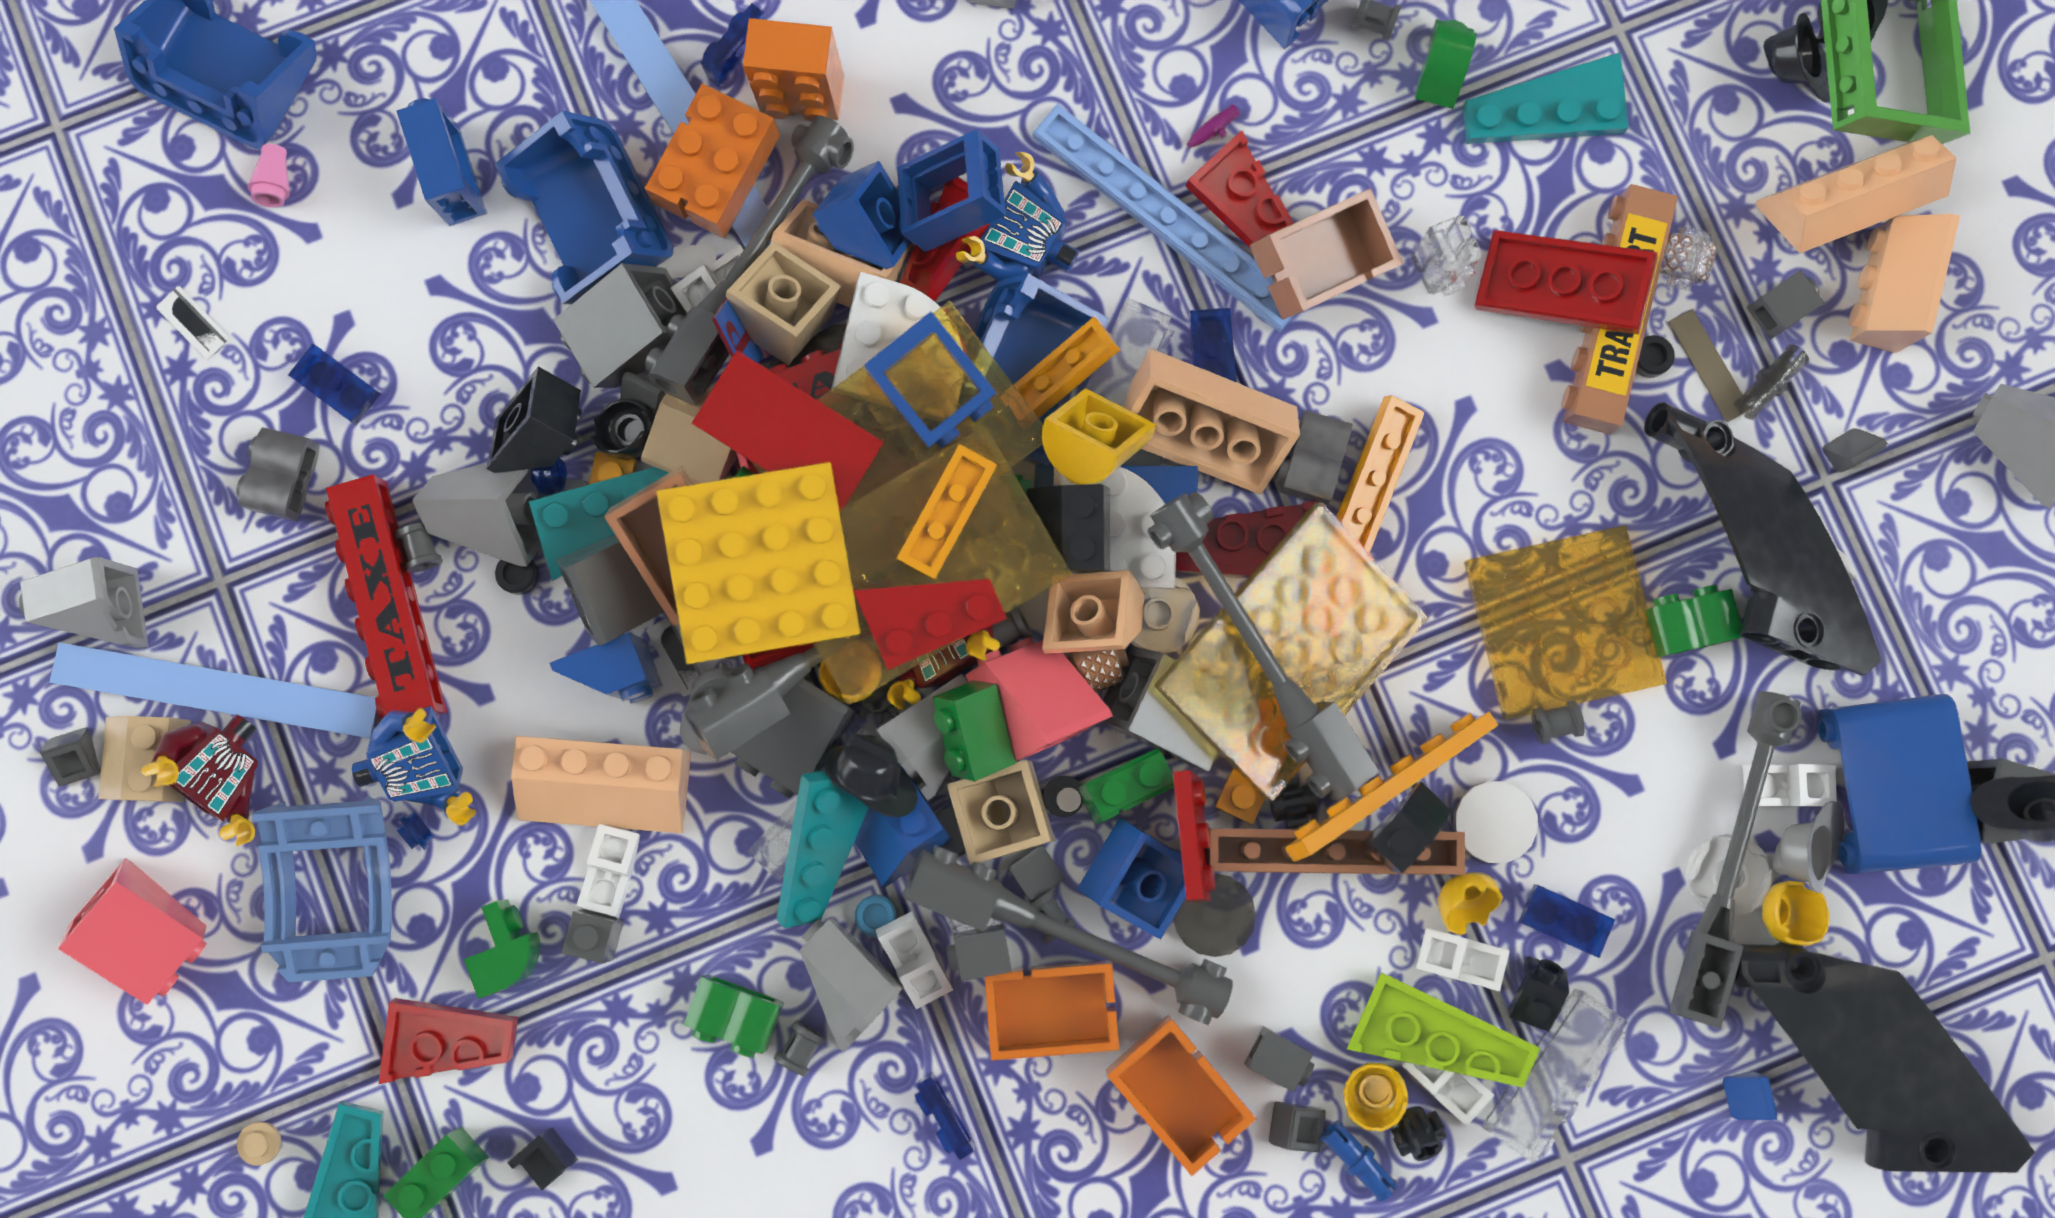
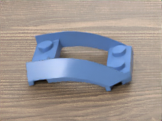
(314, 828)

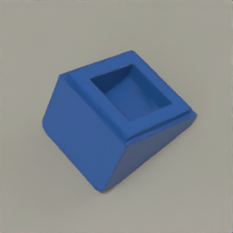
(1750, 1097)

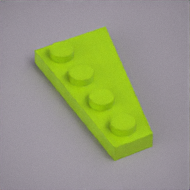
(1428, 1032)

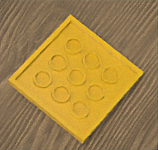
(758, 562)

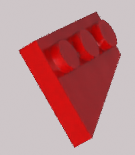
(1238, 193)

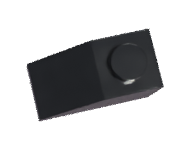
(1408, 829)

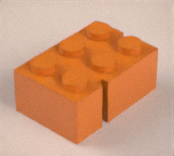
(793, 69)
(713, 160)
(1052, 1011)
(1179, 1094)

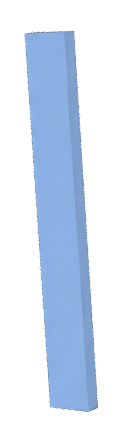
(665, 85)
(1159, 212)
(215, 690)

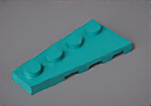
(819, 845)
(350, 1166)

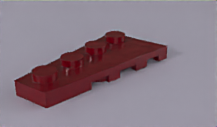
(1244, 540)

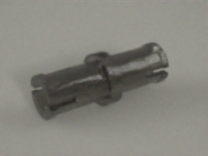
(1771, 381)

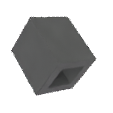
(1786, 304)
(592, 936)
(979, 953)
(1280, 1060)

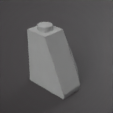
(2021, 434)
(482, 511)
(89, 600)
(920, 742)
(847, 980)

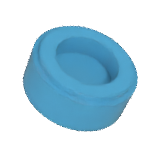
(874, 913)

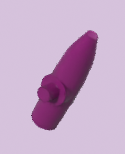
(1214, 126)

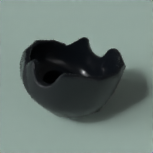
(622, 429)

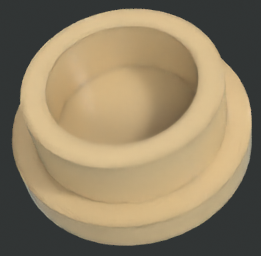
(259, 1143)

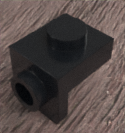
(1540, 994)

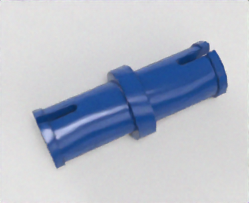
(1359, 1161)

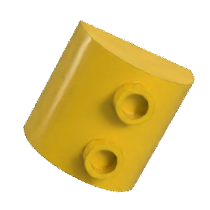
(1093, 437)

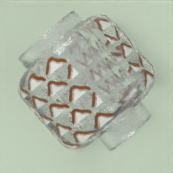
(1688, 258)

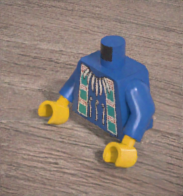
(1027, 234)
(415, 763)

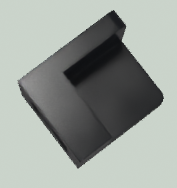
(545, 1158)

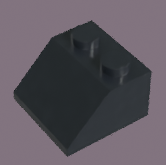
(536, 425)
(1077, 523)

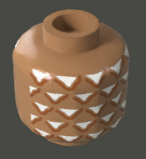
(1100, 668)

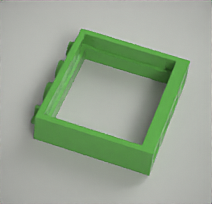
(1853, 74)

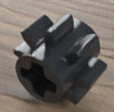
(886, 706)
(1293, 804)
(1419, 1134)

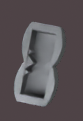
(1315, 458)
(278, 474)

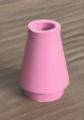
(270, 177)

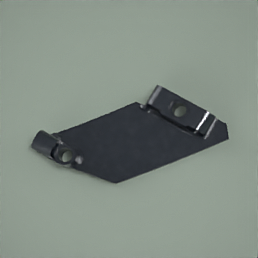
(1797, 578)
(1885, 1062)

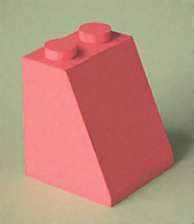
(1040, 696)
(134, 934)

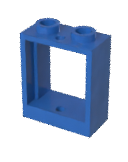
(966, 154)
(441, 161)
(904, 346)

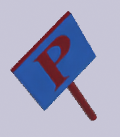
(734, 333)

